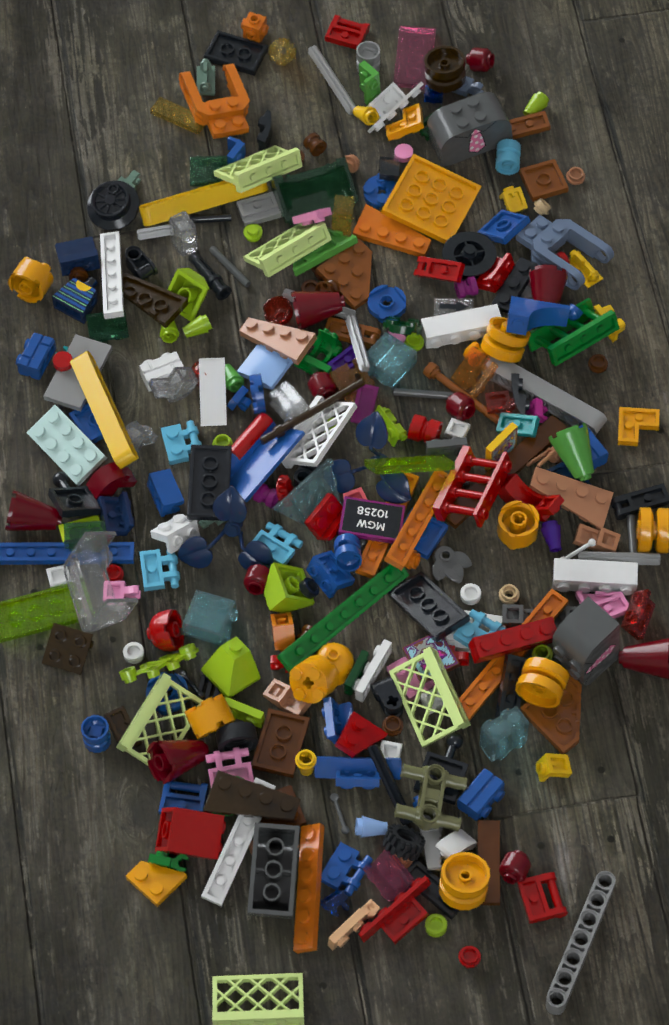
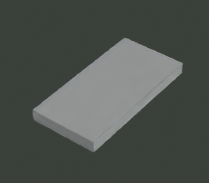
(64, 386)

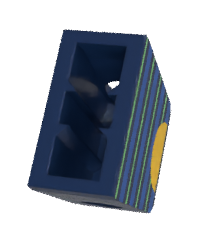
(77, 298)

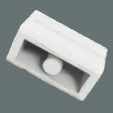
(159, 367)

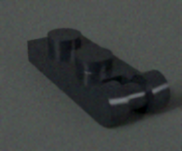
(649, 497)

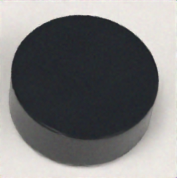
(309, 588)

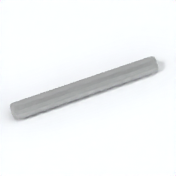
(331, 79)

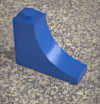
(529, 313)

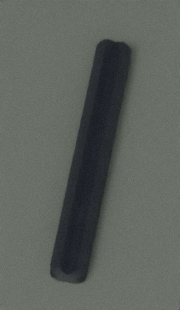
(387, 778)

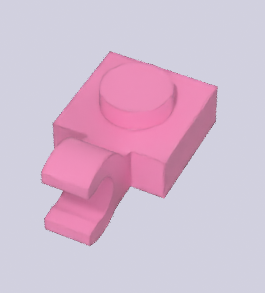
(121, 590)

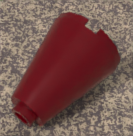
(547, 283)
(316, 306)
(30, 514)
(647, 658)
(175, 757)

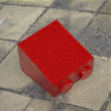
(190, 833)

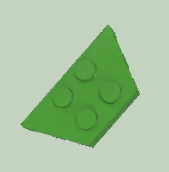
(326, 251)

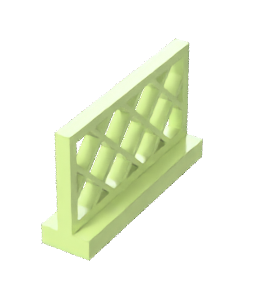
(260, 167)
(288, 247)
(442, 685)
(148, 709)
(262, 1016)

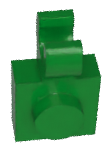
(163, 859)

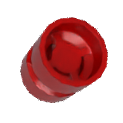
(424, 429)

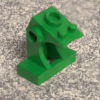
(325, 343)

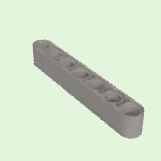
(556, 400)
(577, 951)

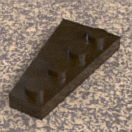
(153, 300)
(245, 798)

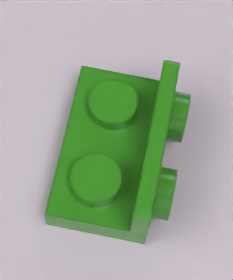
(369, 81)

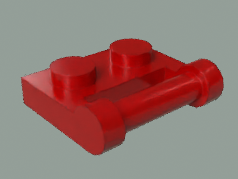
(348, 34)
(535, 900)

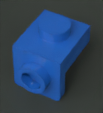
(236, 149)

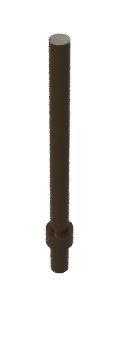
(279, 430)

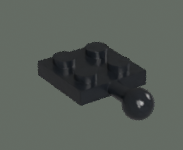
(72, 500)
(453, 766)

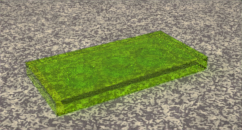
(409, 464)
(36, 613)

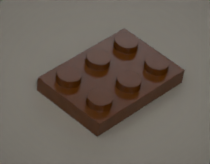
(280, 742)

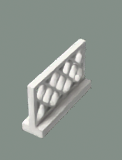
(313, 427)

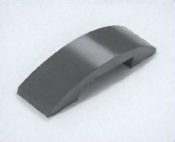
(515, 614)

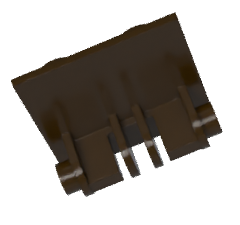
(67, 648)

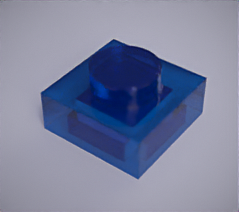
(432, 96)

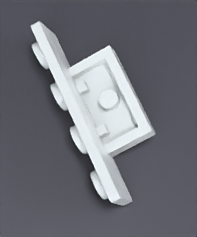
(389, 101)

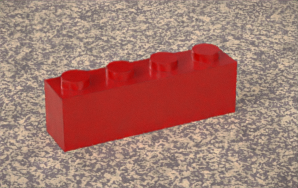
(512, 640)

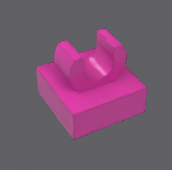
(537, 409)

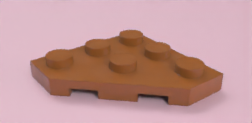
(351, 272)
(561, 723)

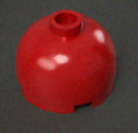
(165, 630)

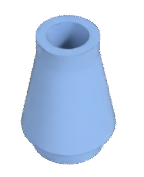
(370, 827)

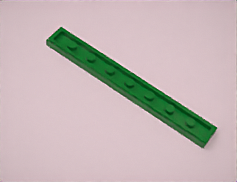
(341, 616)

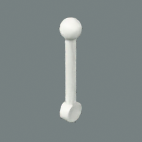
(592, 542)

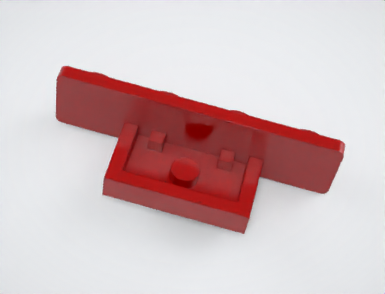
(400, 916)

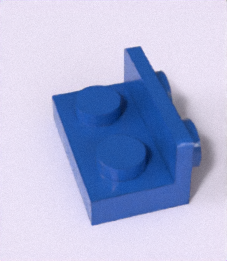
(327, 575)

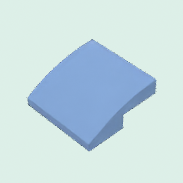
(267, 363)

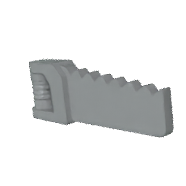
(432, 853)

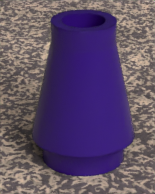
(552, 534)

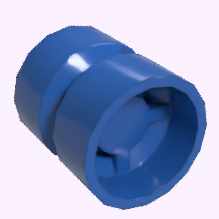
(347, 552)
(96, 733)

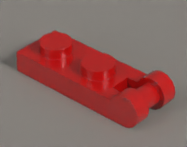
(439, 269)

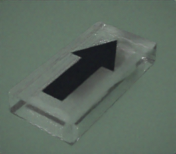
(451, 305)

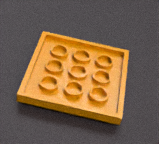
(431, 199)

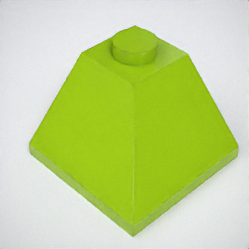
(191, 286)
(283, 589)
(231, 668)

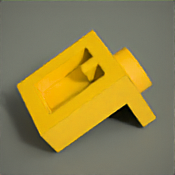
(513, 199)
(553, 766)

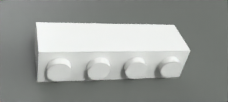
(457, 326)
(594, 576)

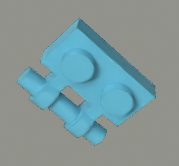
(175, 444)
(281, 551)
(152, 570)
(470, 630)

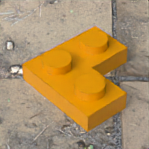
(411, 123)
(632, 420)

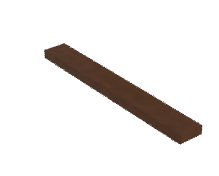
(519, 456)

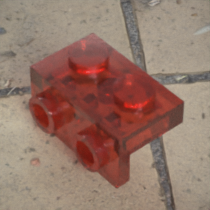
(638, 614)

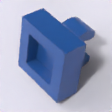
(240, 399)

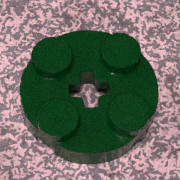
(402, 327)

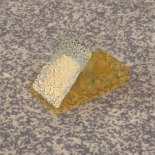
(343, 214)

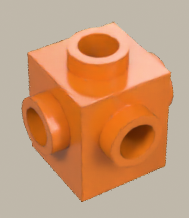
(254, 27)

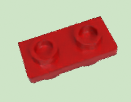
(495, 277)
(325, 518)

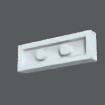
(372, 670)

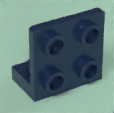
(77, 254)

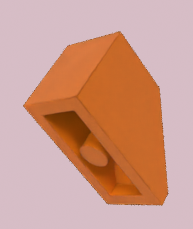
(282, 630)

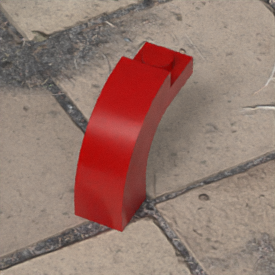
(515, 489)

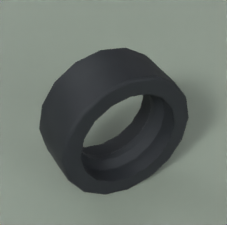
(236, 735)

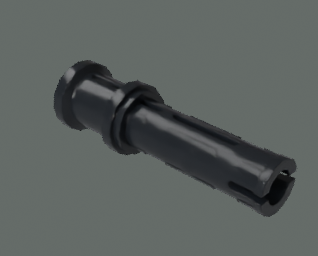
(213, 280)

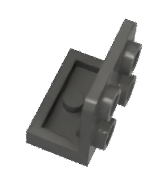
(446, 447)

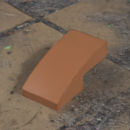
(605, 539)
(282, 696)

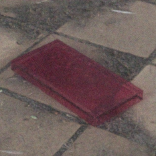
(411, 51)

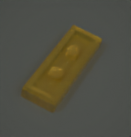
(175, 114)

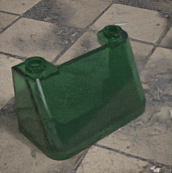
(312, 189)

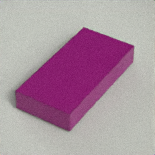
(365, 402)

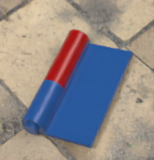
(256, 462)

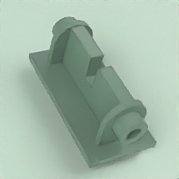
(206, 78)

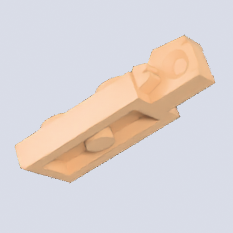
(353, 923)

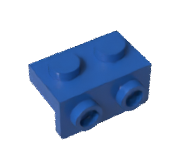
(335, 717)

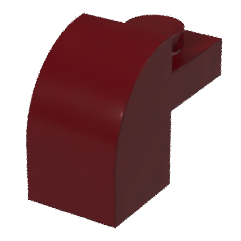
(109, 479)

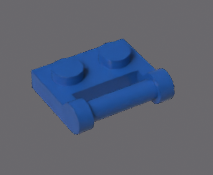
(181, 800)

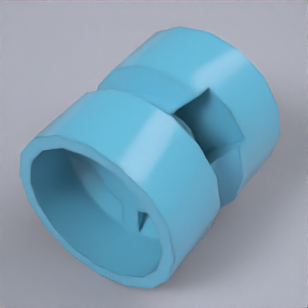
(508, 156)

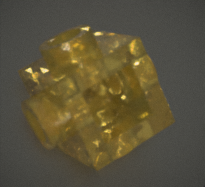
(277, 55)

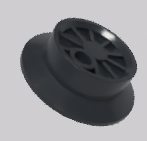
(113, 205)
(471, 249)

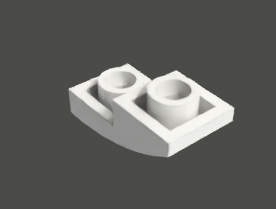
(456, 842)

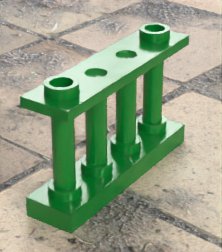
(578, 340)

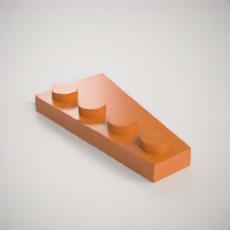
(390, 233)

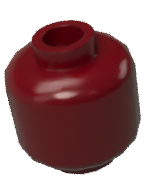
(480, 59)
(321, 384)
(460, 406)
(256, 579)
(514, 867)

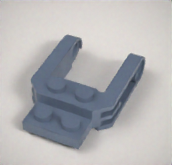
(547, 237)

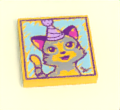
(504, 442)

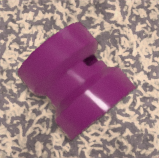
(466, 287)
(266, 495)

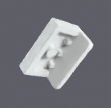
(175, 532)

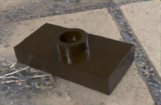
(118, 723)

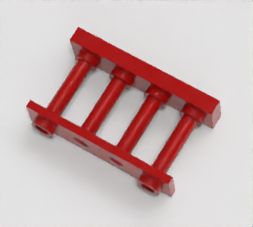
(452, 486)

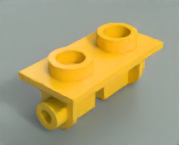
(590, 274)

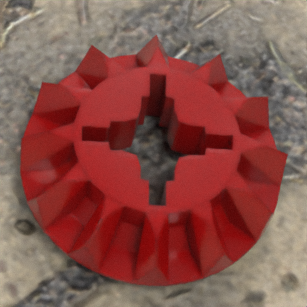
(283, 486)

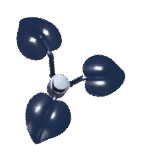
(373, 433)
(230, 508)

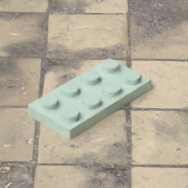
(66, 445)

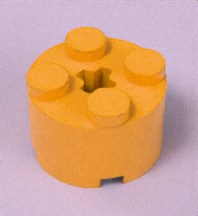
(31, 280)
(518, 524)
(313, 679)
(209, 716)

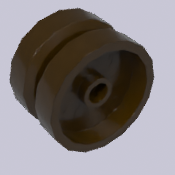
(445, 69)

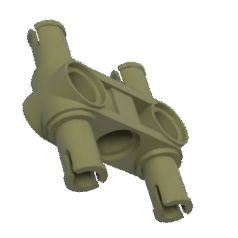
(430, 797)

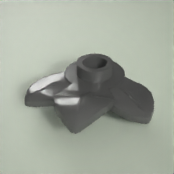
(452, 566)

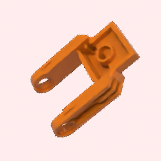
(222, 115)

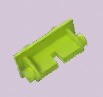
(395, 431)

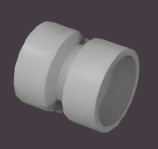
(370, 53)

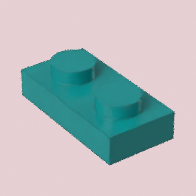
(526, 424)

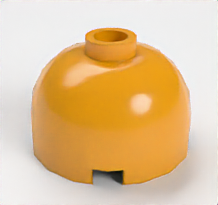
(340, 657)

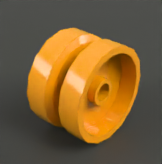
(501, 344)
(650, 530)
(542, 682)
(464, 881)

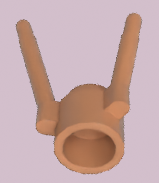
(551, 454)

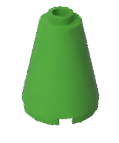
(575, 451)

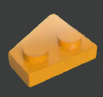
(155, 881)

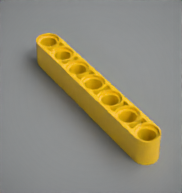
(194, 201)
(104, 410)

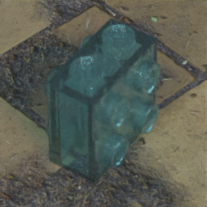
(390, 360)
(210, 618)
(504, 733)

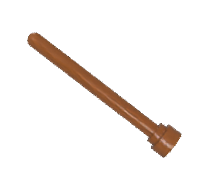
(433, 371)

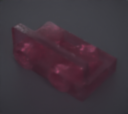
(389, 875)

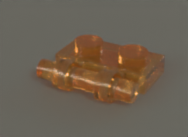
(470, 369)
(344, 376)

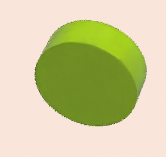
(436, 925)

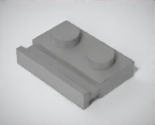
(258, 209)

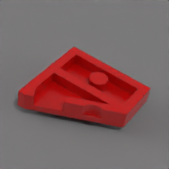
(358, 735)

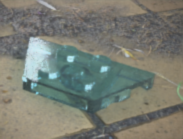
(309, 493)

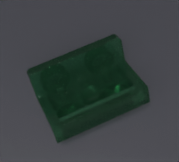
(202, 169)
(106, 329)
(74, 531)

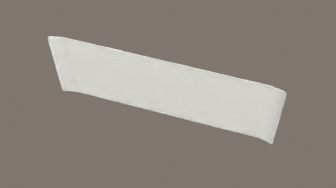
(212, 391)

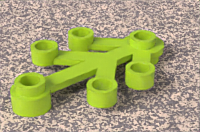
(152, 668)

